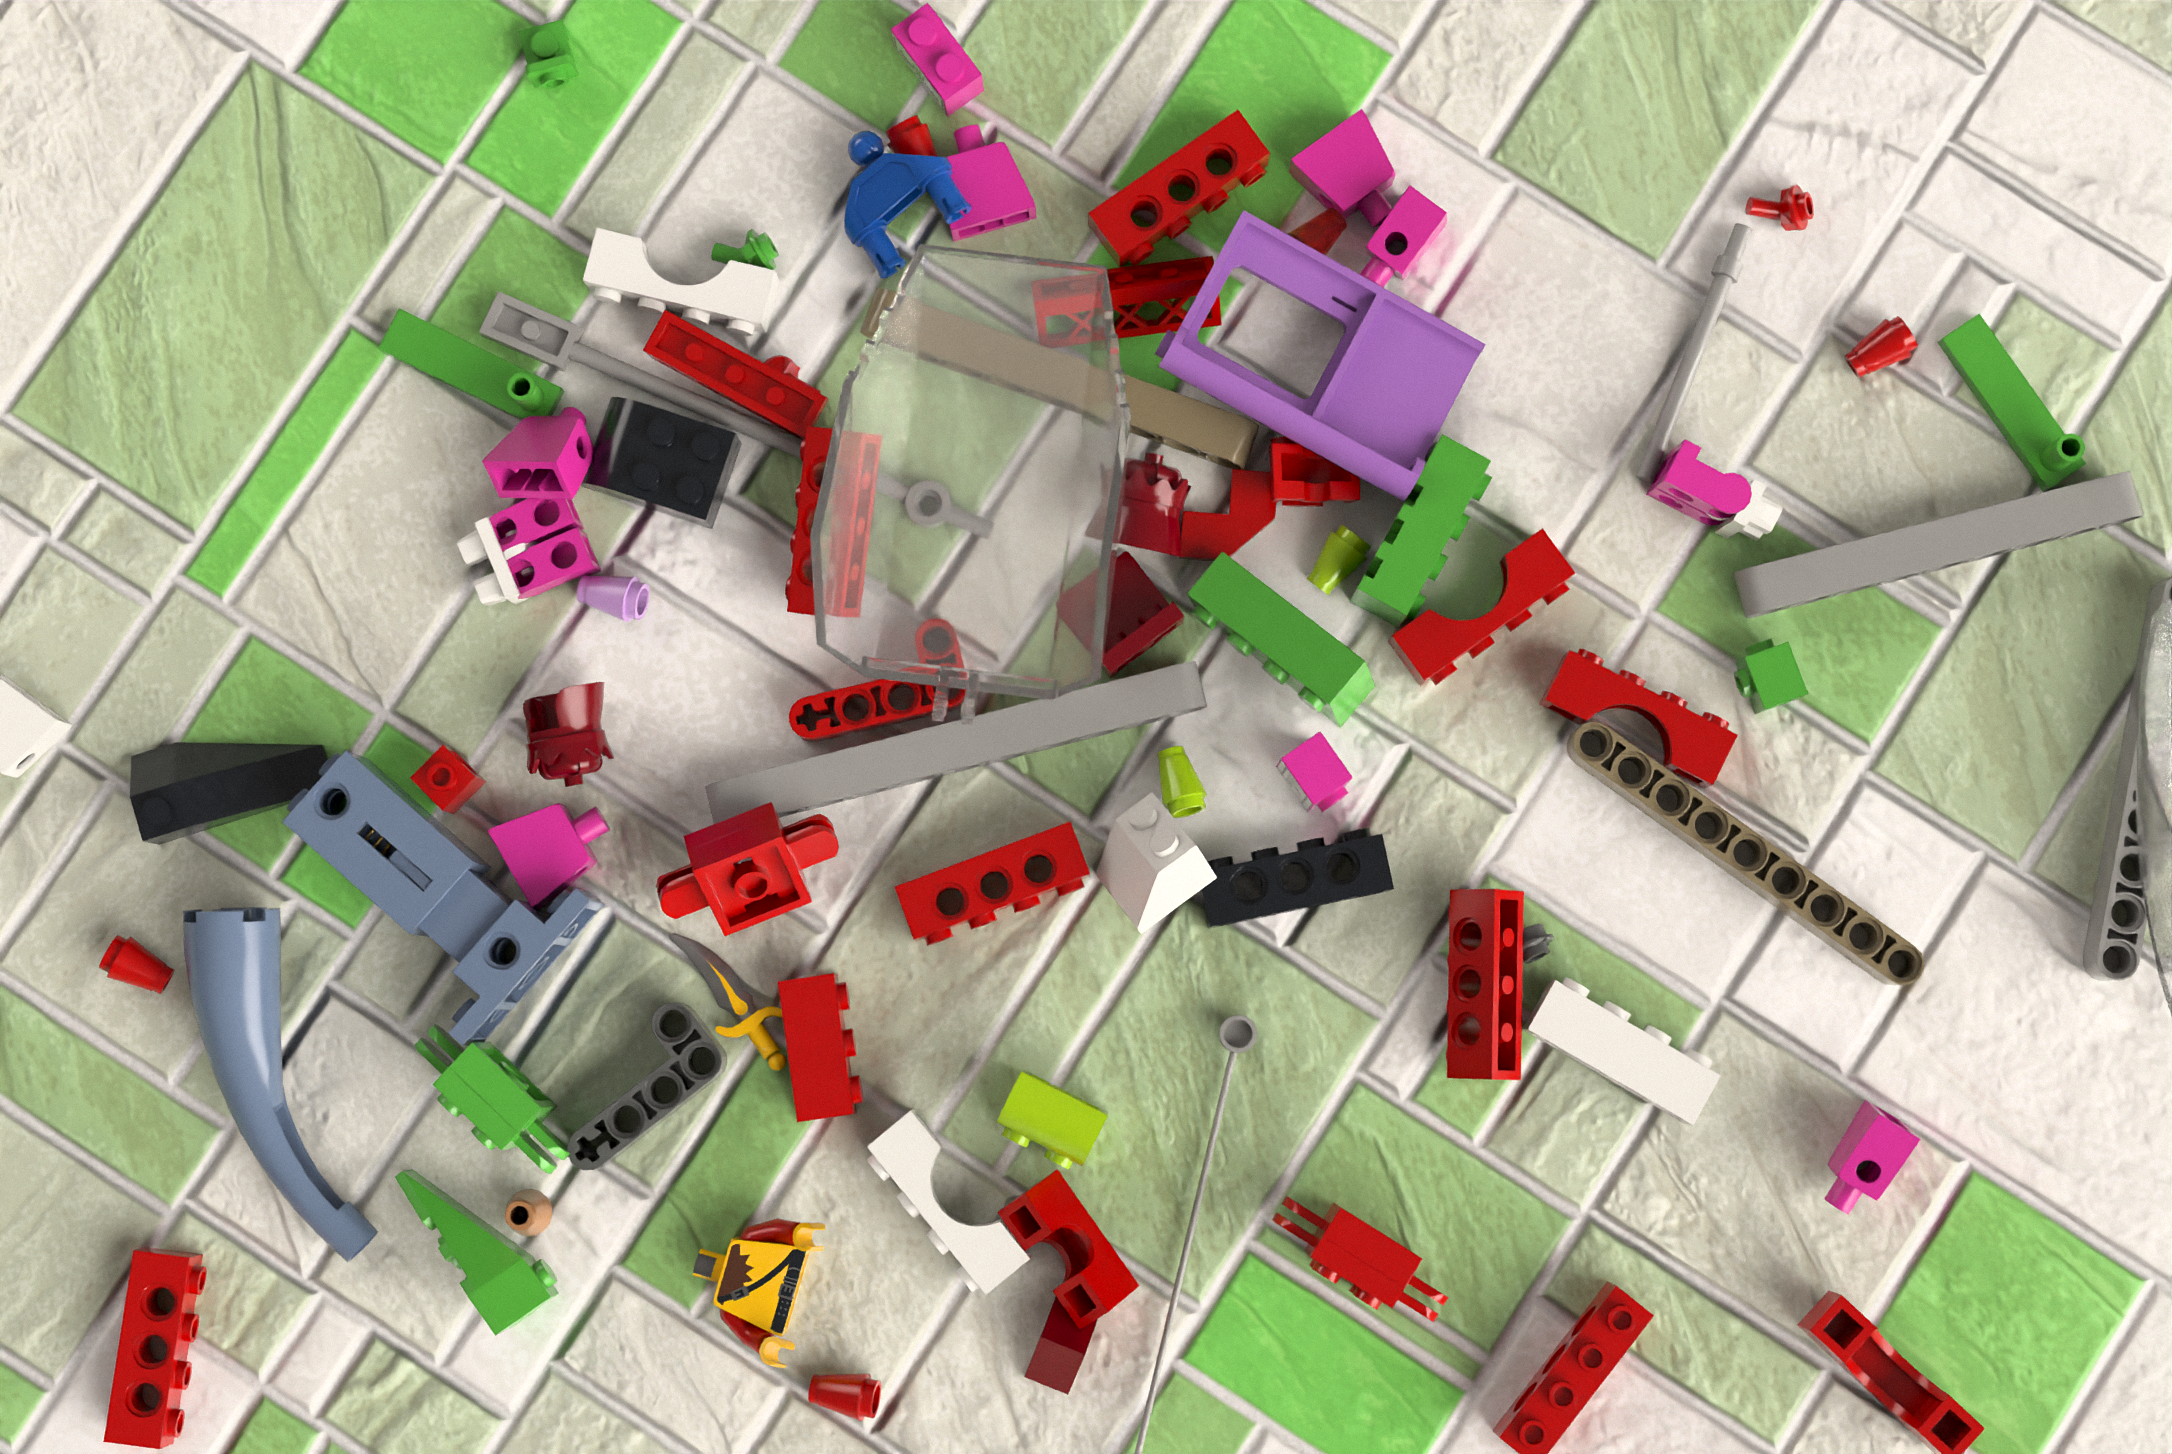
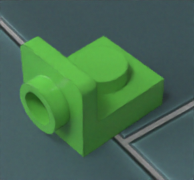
(548, 55)

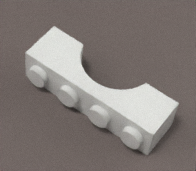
(737, 296)
(984, 1250)

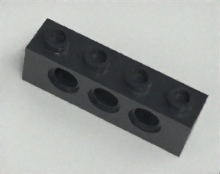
(1368, 877)

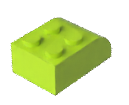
(1051, 1119)

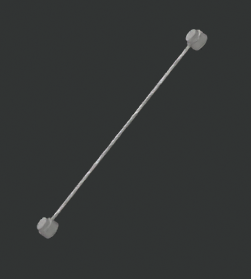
(1237, 1036)

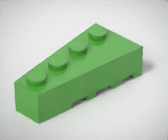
(1421, 531)
(1282, 638)

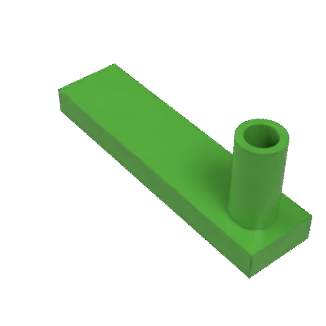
(469, 368)
(2013, 403)

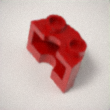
(1306, 478)

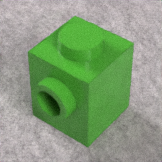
(1769, 676)

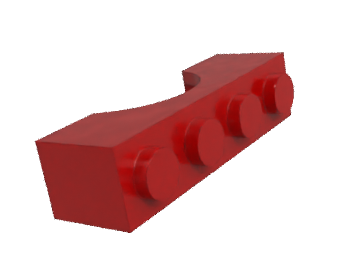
(1529, 574)
(1691, 743)
(1889, 1377)

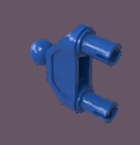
(887, 190)

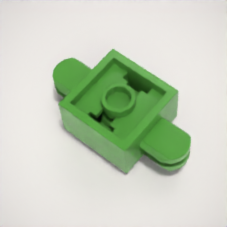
(493, 1097)

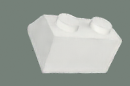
(1151, 863)

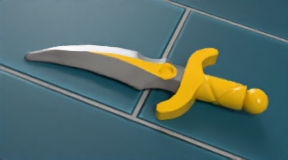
(735, 1000)

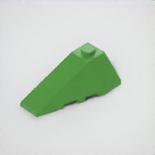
(501, 1276)

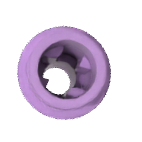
(614, 595)

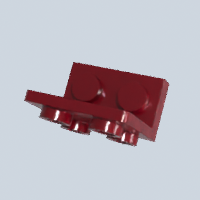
(1136, 617)

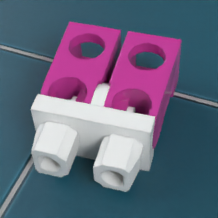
(1713, 496)
(530, 550)

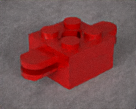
(755, 888)
(1361, 1255)

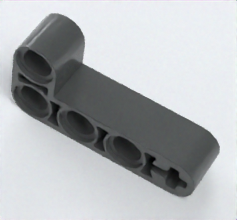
(643, 1094)

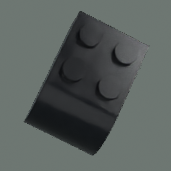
(662, 461)

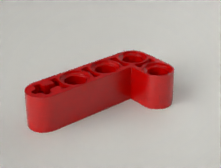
(879, 713)

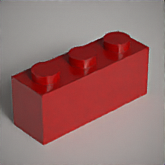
(819, 1047)

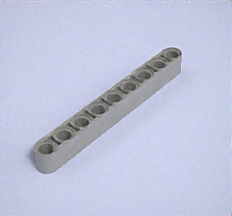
(1937, 544)
(2121, 842)

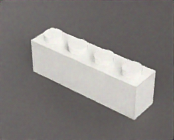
(1622, 1052)

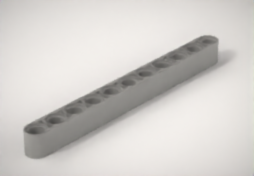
(962, 747)

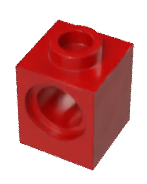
(448, 779)

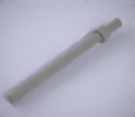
(1725, 272)

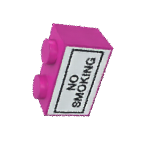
(937, 59)
(1315, 773)

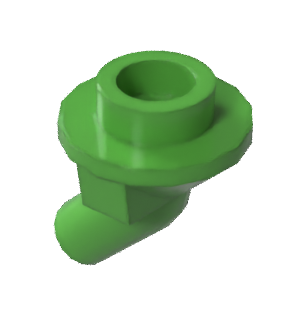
(757, 251)

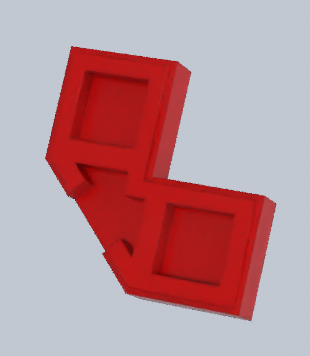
(1250, 512)

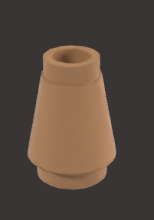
(538, 1208)

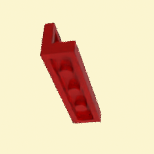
(1159, 283)
(735, 375)

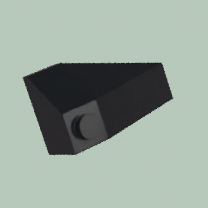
(207, 785)

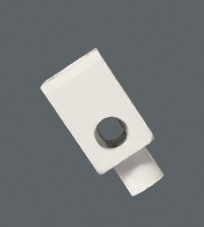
(25, 728)

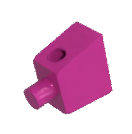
(1347, 170)
(990, 185)
(1412, 221)
(542, 457)
(548, 849)
(1871, 1137)

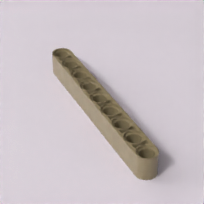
(1156, 412)
(1766, 858)

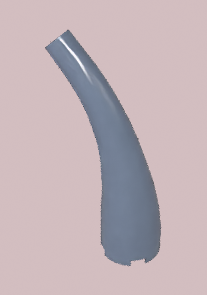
(237, 1006)

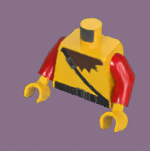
(760, 1282)

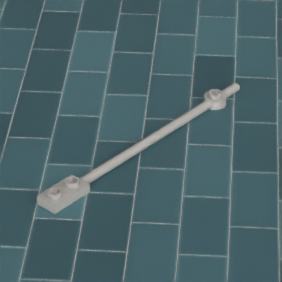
(557, 342)

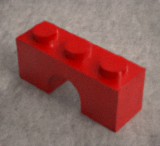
(1094, 1272)

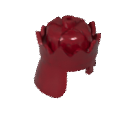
(1152, 505)
(566, 733)

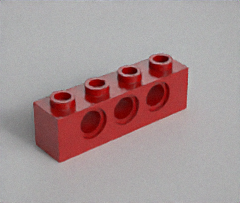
(1227, 140)
(800, 583)
(921, 895)
(1485, 984)
(1573, 1372)
(129, 1417)

